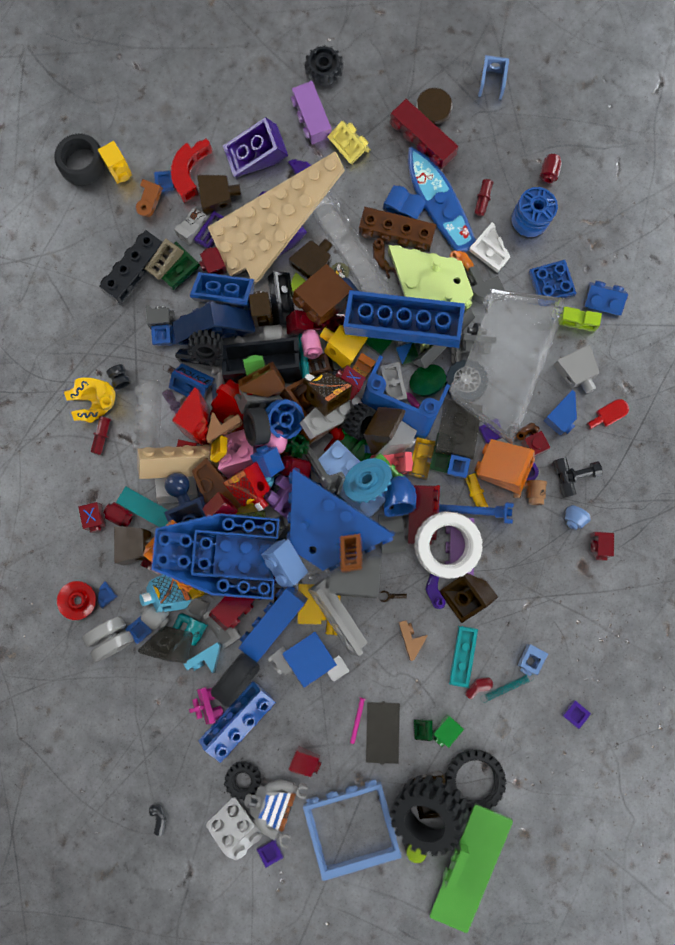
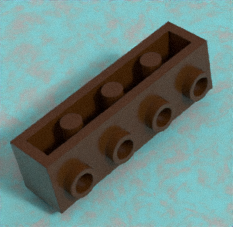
(397, 229)

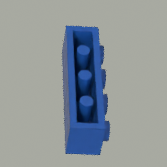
(272, 623)
(236, 722)

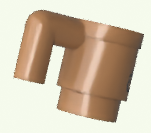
(535, 492)

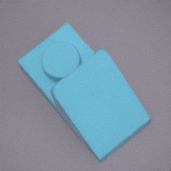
(209, 655)

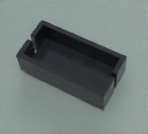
(282, 352)

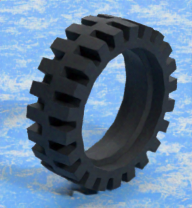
(499, 774)

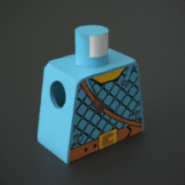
(165, 595)

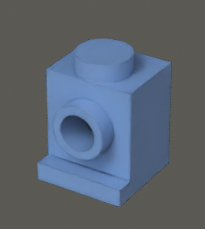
(538, 660)

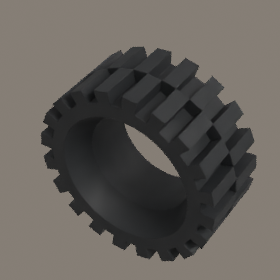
(440, 799)

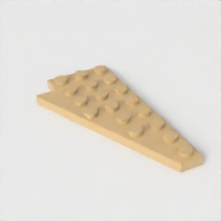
(263, 227)

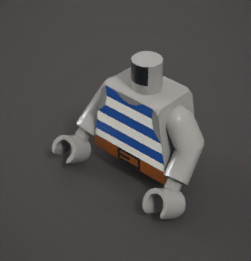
(272, 807)

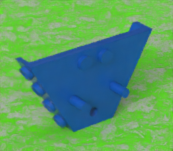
(322, 518)

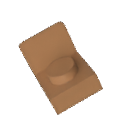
(217, 429)
(412, 645)

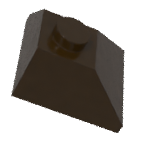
(468, 596)

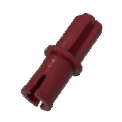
(483, 197)
(100, 435)

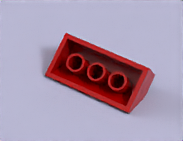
(194, 418)

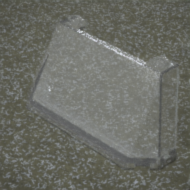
(507, 359)

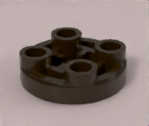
(435, 104)

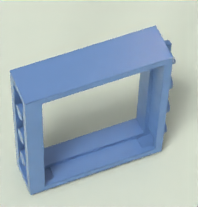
(357, 863)

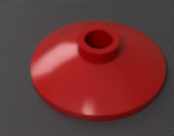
(67, 600)

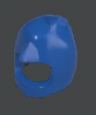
(401, 496)

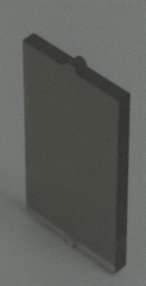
(382, 732)

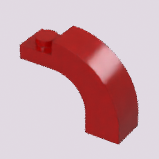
(182, 165)

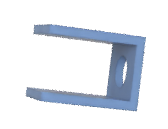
(502, 69)

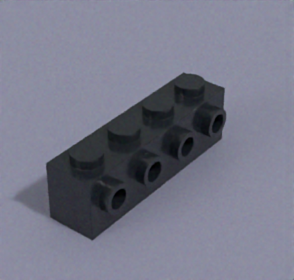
(131, 268)

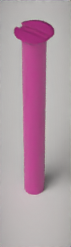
(357, 720)

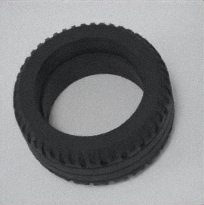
(72, 144)
(235, 680)

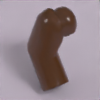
(524, 431)

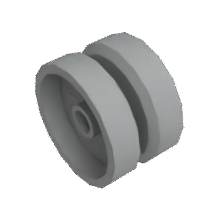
(108, 639)

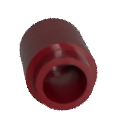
(551, 168)
(118, 514)

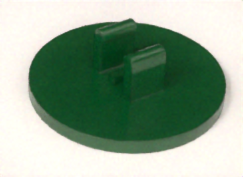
(427, 381)

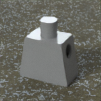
(579, 368)

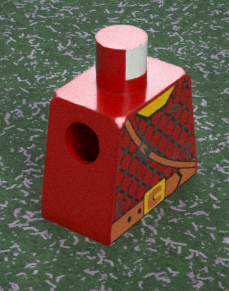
(249, 486)

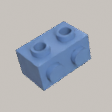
(284, 563)

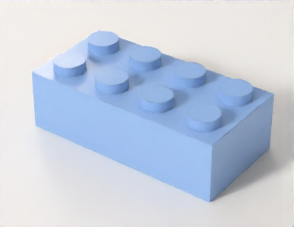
(338, 460)

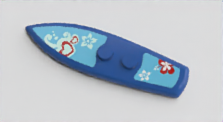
(440, 201)

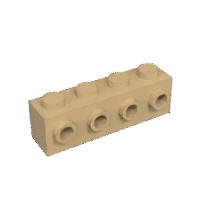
(169, 460)

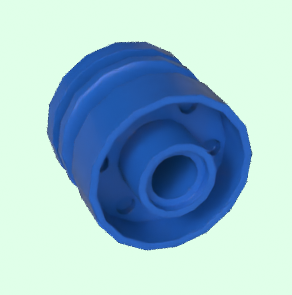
(534, 211)

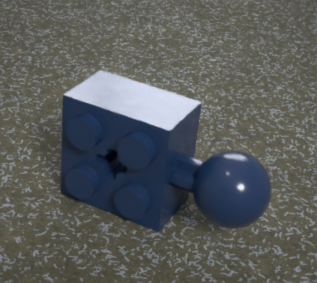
(178, 486)

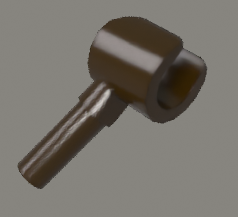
(393, 596)

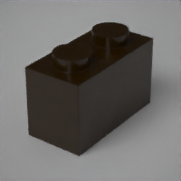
(261, 309)

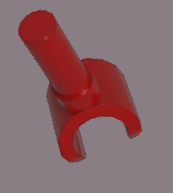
(337, 435)

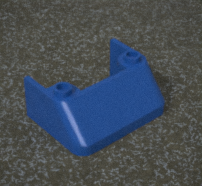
(419, 419)

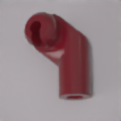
(479, 685)

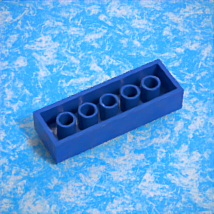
(404, 319)

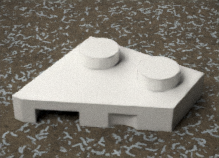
(490, 249)

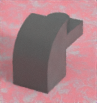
(480, 287)

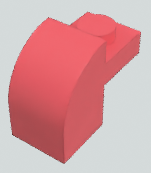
(402, 461)

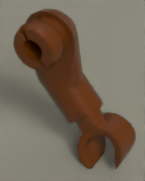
(379, 256)

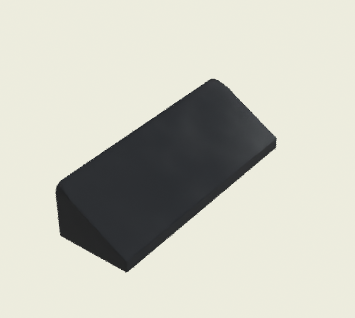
(280, 296)

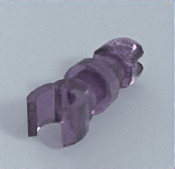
(170, 398)

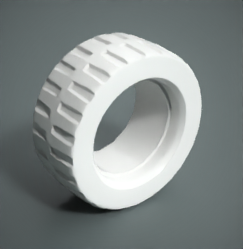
(472, 549)

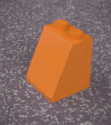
(505, 465)

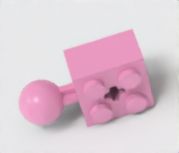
(240, 450)

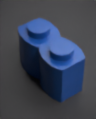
(403, 203)

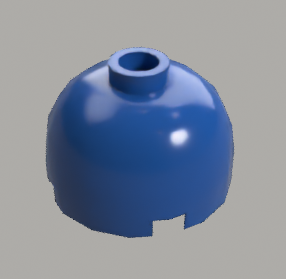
(286, 417)

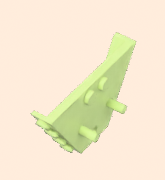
(430, 277)

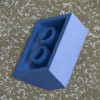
(222, 289)

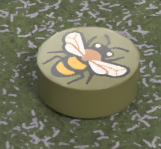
(341, 269)

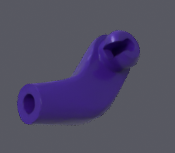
(433, 593)

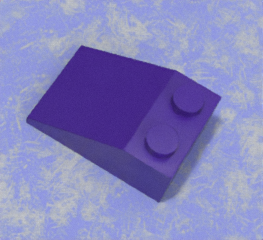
(255, 148)

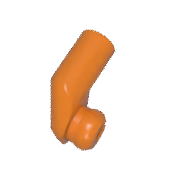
(462, 256)

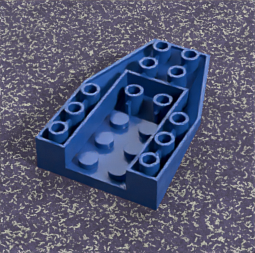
(218, 554)

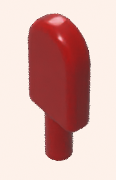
(610, 413)

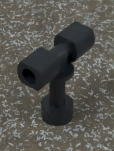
(569, 475)

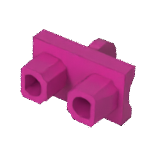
(210, 714)

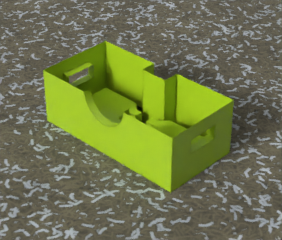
(580, 319)

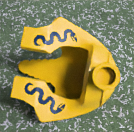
(97, 391)

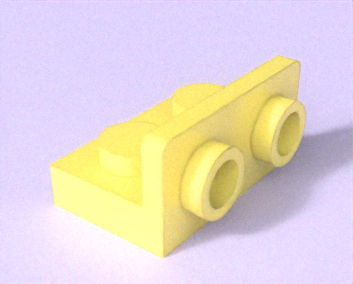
(348, 142)

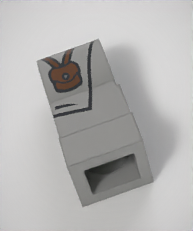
(191, 225)

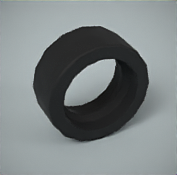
(256, 426)

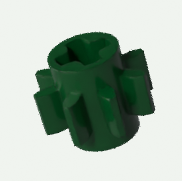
(297, 446)

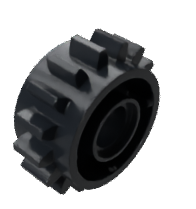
(324, 56)

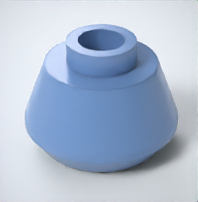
(576, 517)

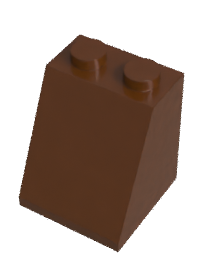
(322, 295)

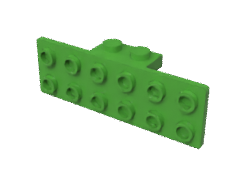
(470, 868)

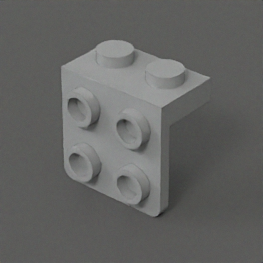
(234, 830)

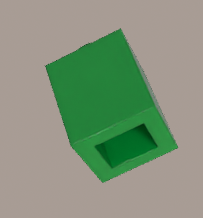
(447, 731)

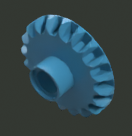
(367, 480)

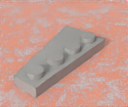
(316, 423)

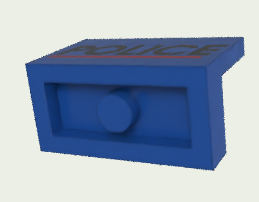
(186, 378)

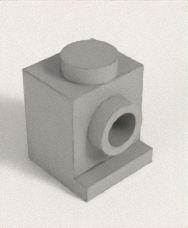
(280, 665)

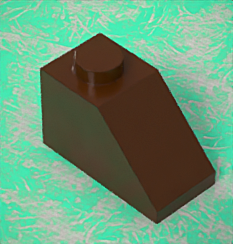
(263, 382)

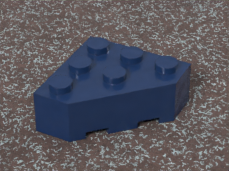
(214, 317)

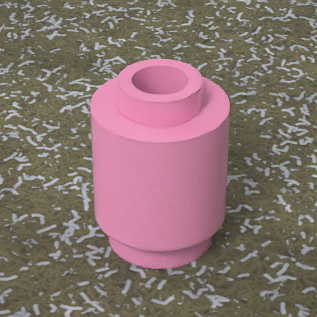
(311, 344)

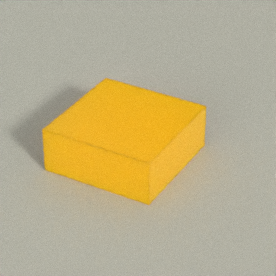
(218, 449)

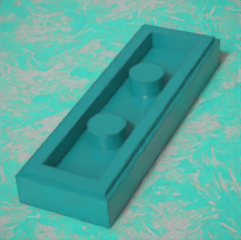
(143, 507)
(463, 656)

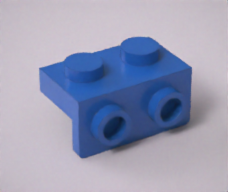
(606, 298)

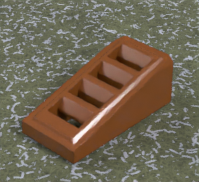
(350, 542)

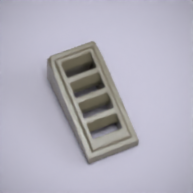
(168, 263)

